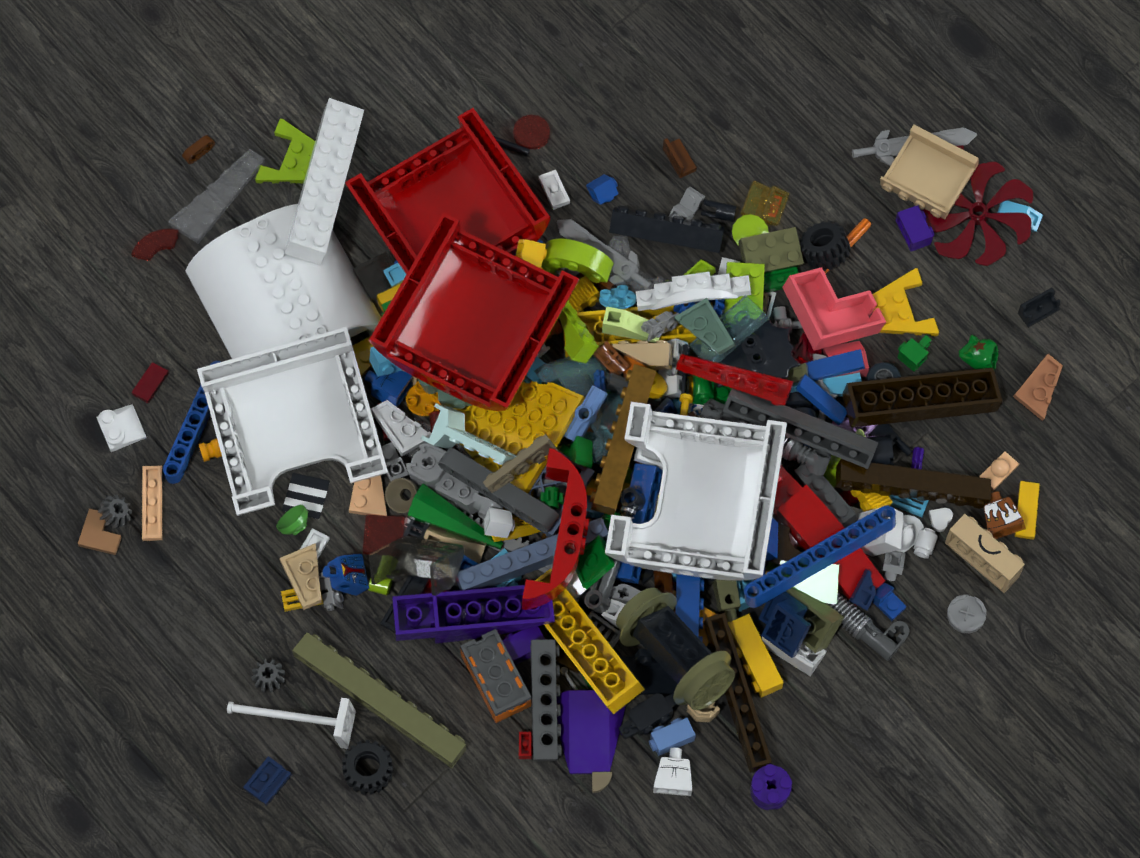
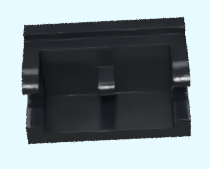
(1039, 307)

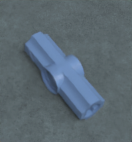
(592, 404)

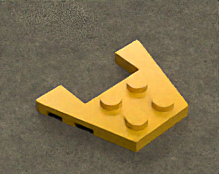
(896, 308)

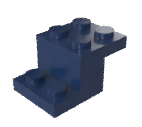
(785, 623)

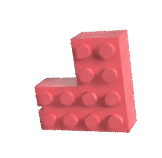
(827, 318)

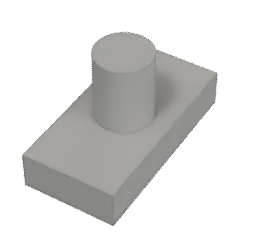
(893, 564)

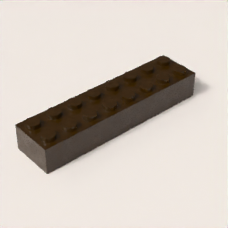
(921, 397)

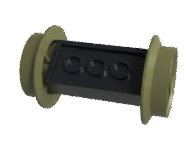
(697, 671)

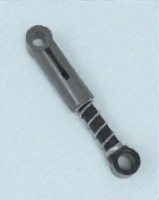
(603, 587)

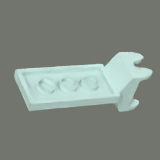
(451, 430)

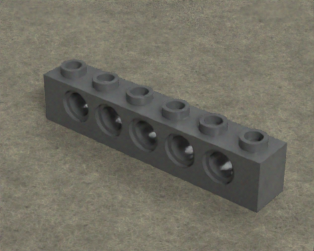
(540, 751)

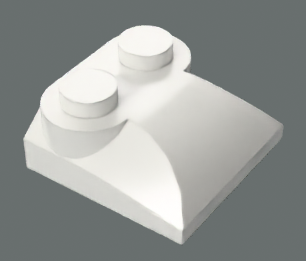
(121, 427)

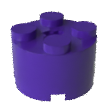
(770, 776)

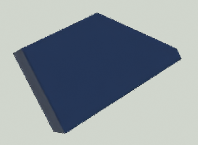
(864, 591)

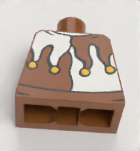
(1002, 516)

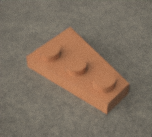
(1039, 387)

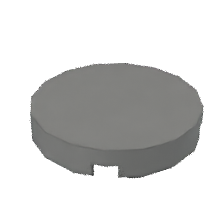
(966, 613)

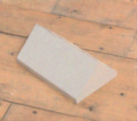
(805, 659)

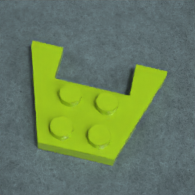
(296, 159)

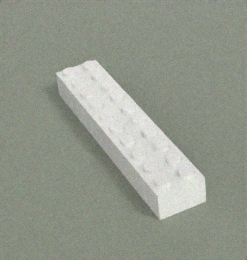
(324, 182)

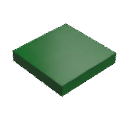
(593, 562)

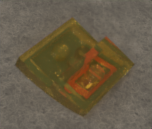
(765, 202)

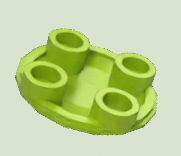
(748, 226)

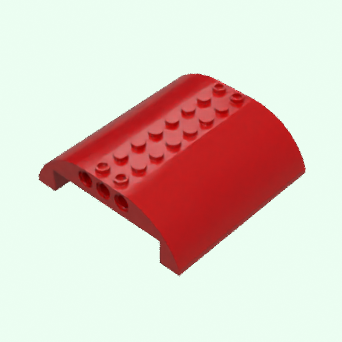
(458, 176)
(470, 317)

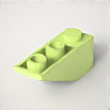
(624, 324)

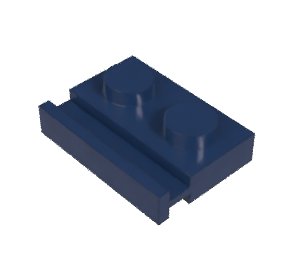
(267, 781)

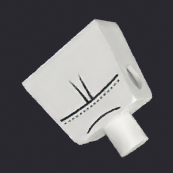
(673, 775)

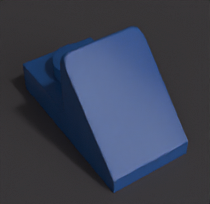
(888, 601)

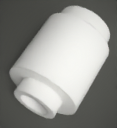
(925, 543)

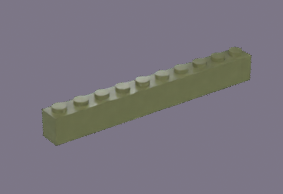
(379, 699)

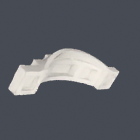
(692, 289)

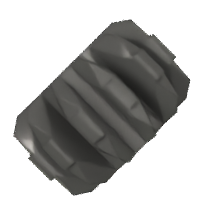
(113, 504)
(275, 677)

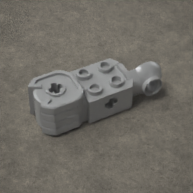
(425, 470)

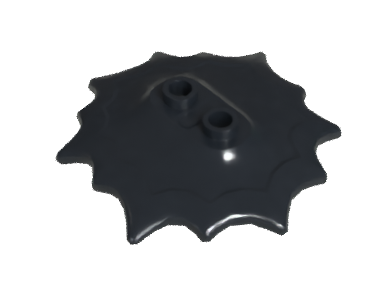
(771, 346)

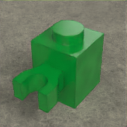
(914, 353)

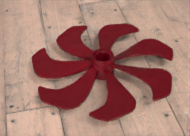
(994, 246)

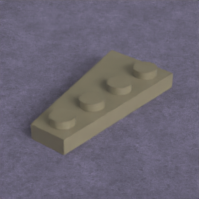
(519, 464)

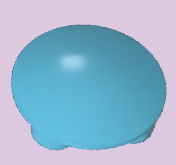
(617, 297)

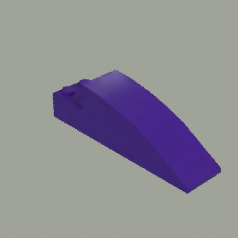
(465, 614)

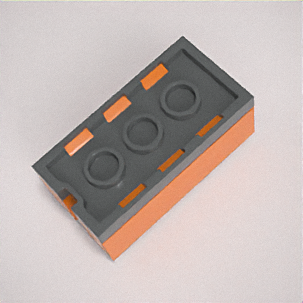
(495, 676)

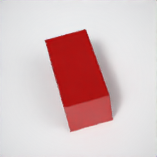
(525, 745)

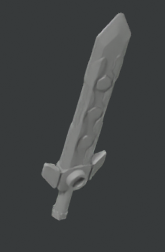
(887, 148)
(624, 269)

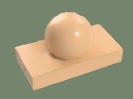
(1000, 470)

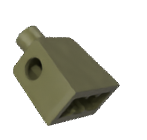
(727, 590)

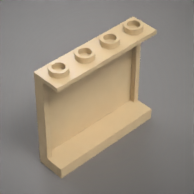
(929, 172)

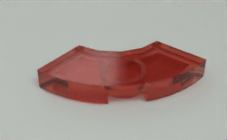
(155, 242)

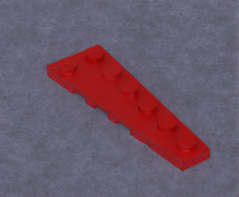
(750, 382)

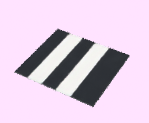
(307, 492)

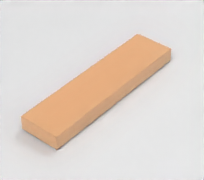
(152, 503)

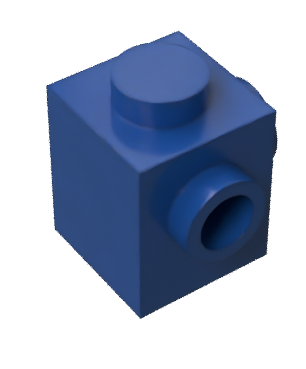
(602, 189)

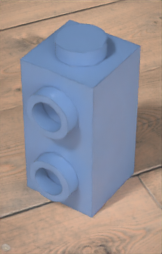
(671, 736)

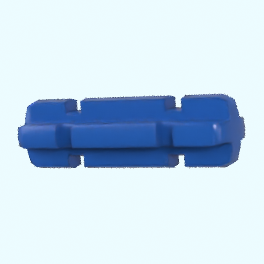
(599, 381)

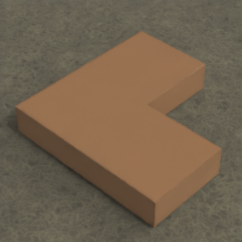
(95, 537)

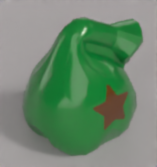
(979, 353)

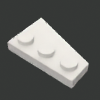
(399, 428)

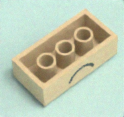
(984, 553)

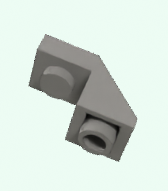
(688, 205)
(394, 463)

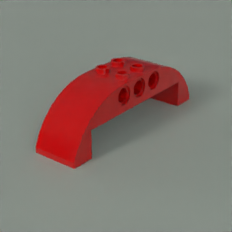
(572, 522)

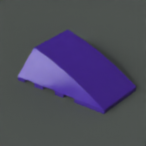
(587, 731)

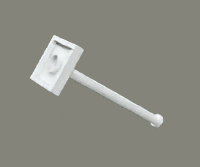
(343, 722)

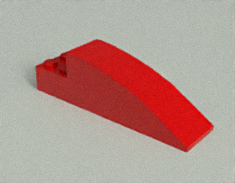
(812, 523)

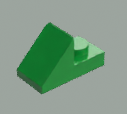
(579, 451)

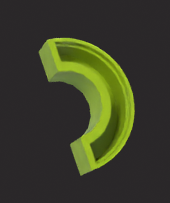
(577, 257)

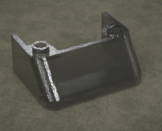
(418, 558)

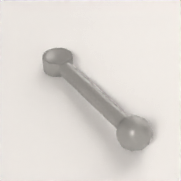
(564, 671)

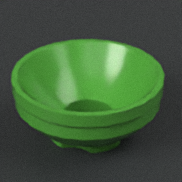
(293, 520)

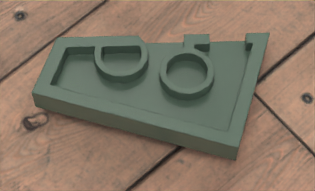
(706, 326)

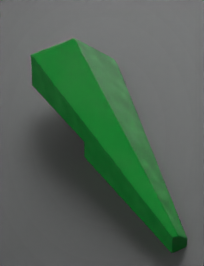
(436, 511)

